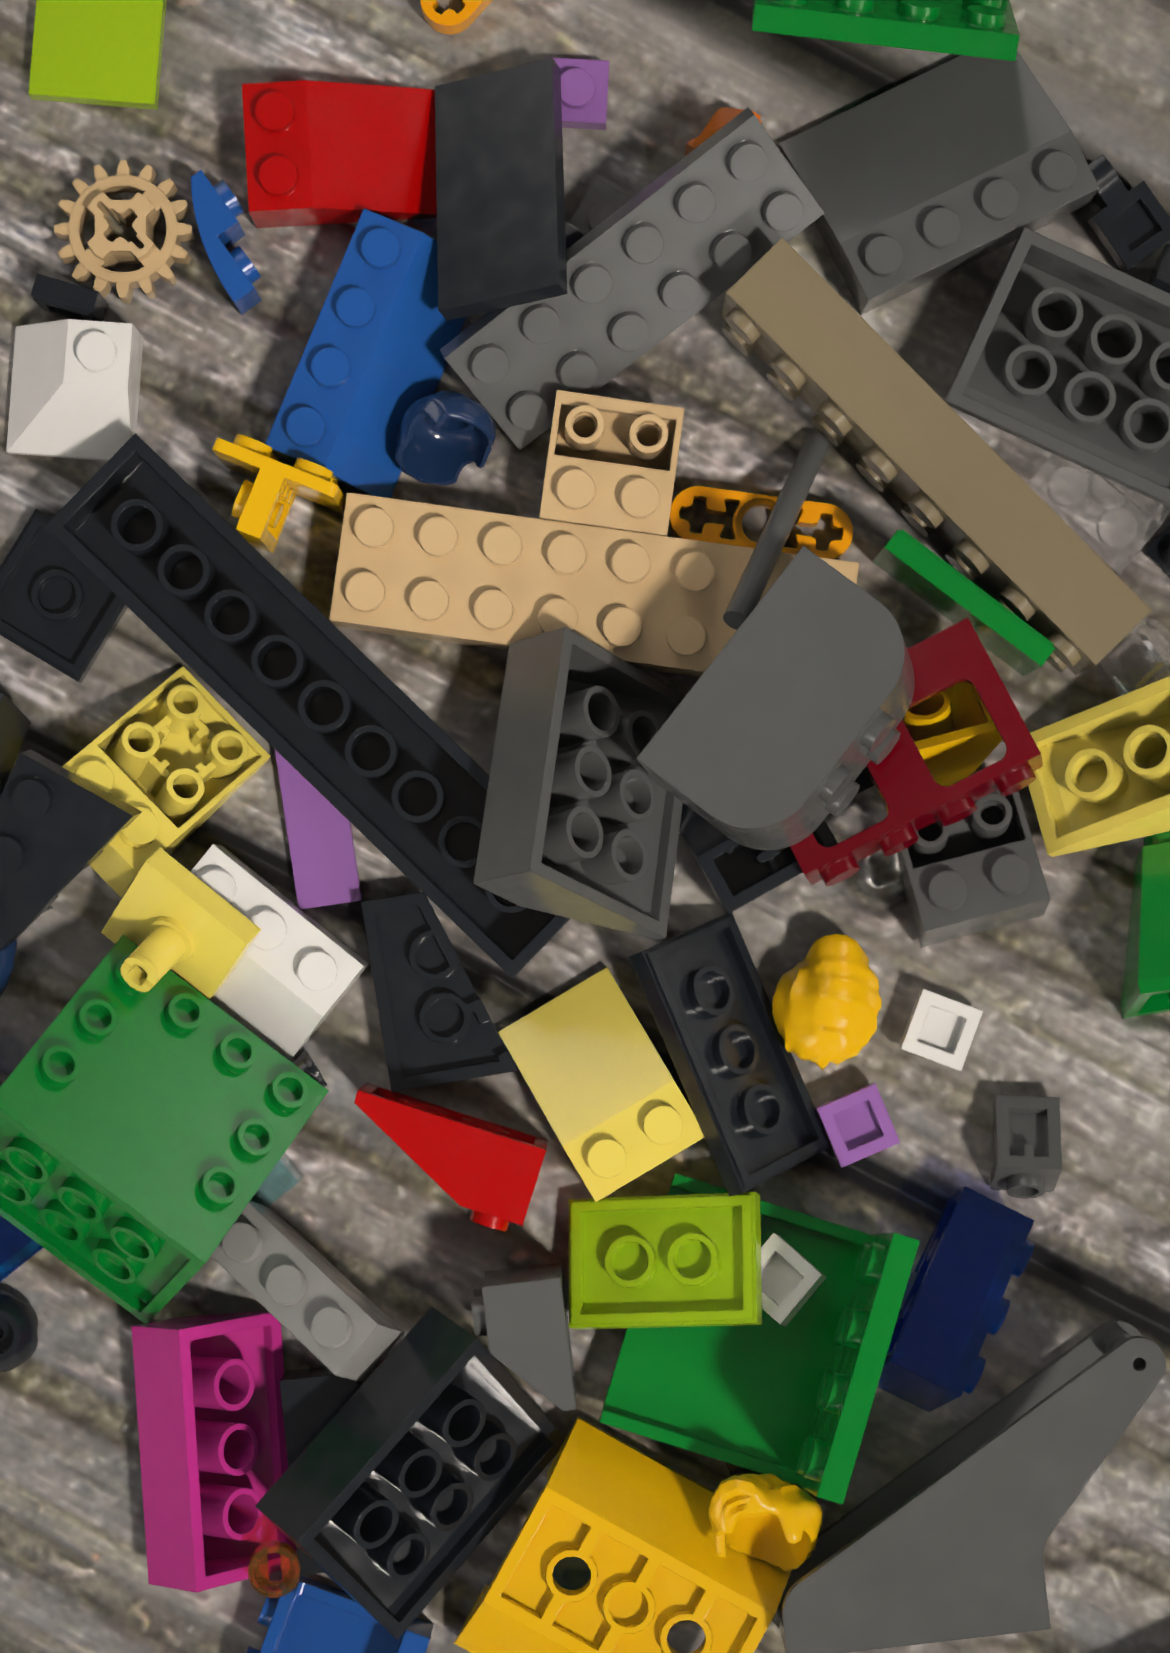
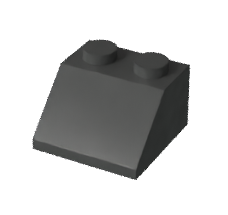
(529, 1327)

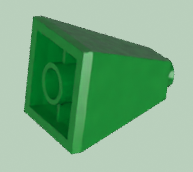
(1148, 940)

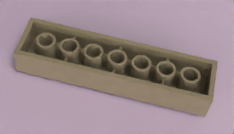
(928, 459)

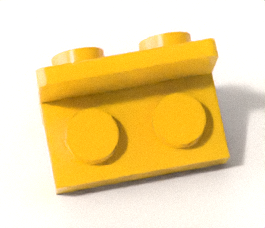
(268, 501)

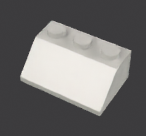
(292, 967)

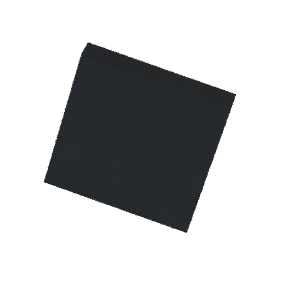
(54, 602)

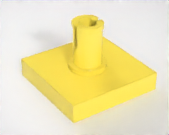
(178, 928)

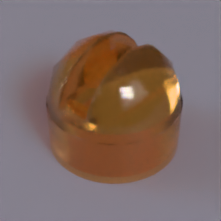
(259, 1569)

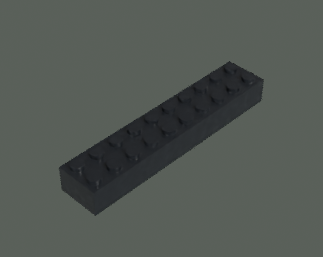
(298, 686)

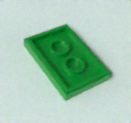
(960, 598)

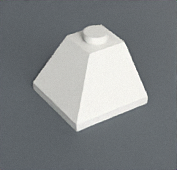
(74, 388)

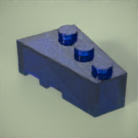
(956, 1300)

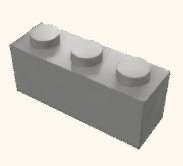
(306, 1293)

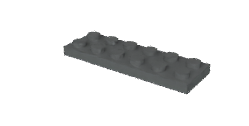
(636, 278)

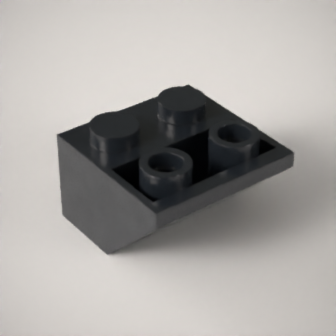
(736, 871)

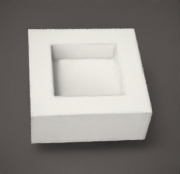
(940, 1029)
(786, 1279)

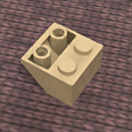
(611, 463)

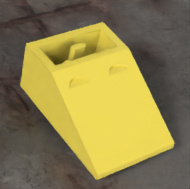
(173, 761)

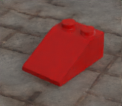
(338, 148)
(470, 1158)

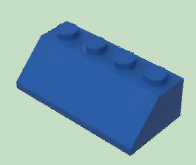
(367, 358)

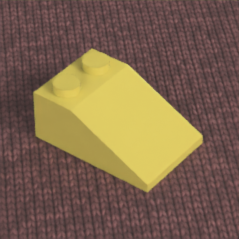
(1105, 772)
(601, 1084)

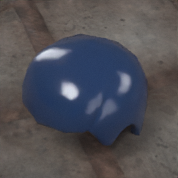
(443, 436)

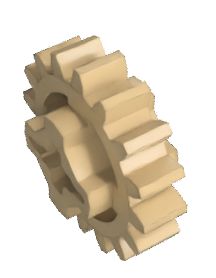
(140, 212)

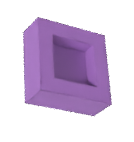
(584, 92)
(857, 1124)

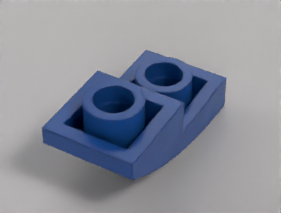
(217, 223)

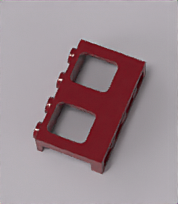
(903, 776)

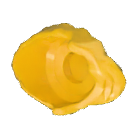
(828, 1002)
(765, 1519)

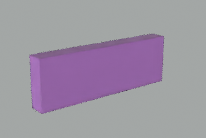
(318, 843)

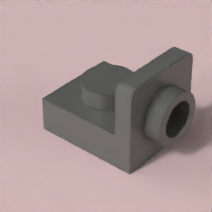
(1026, 1145)

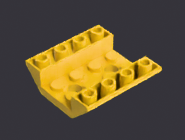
(647, 1556)

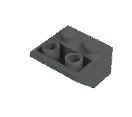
(974, 872)

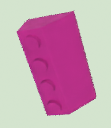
(208, 1444)

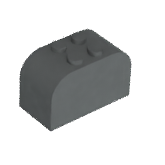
(788, 710)

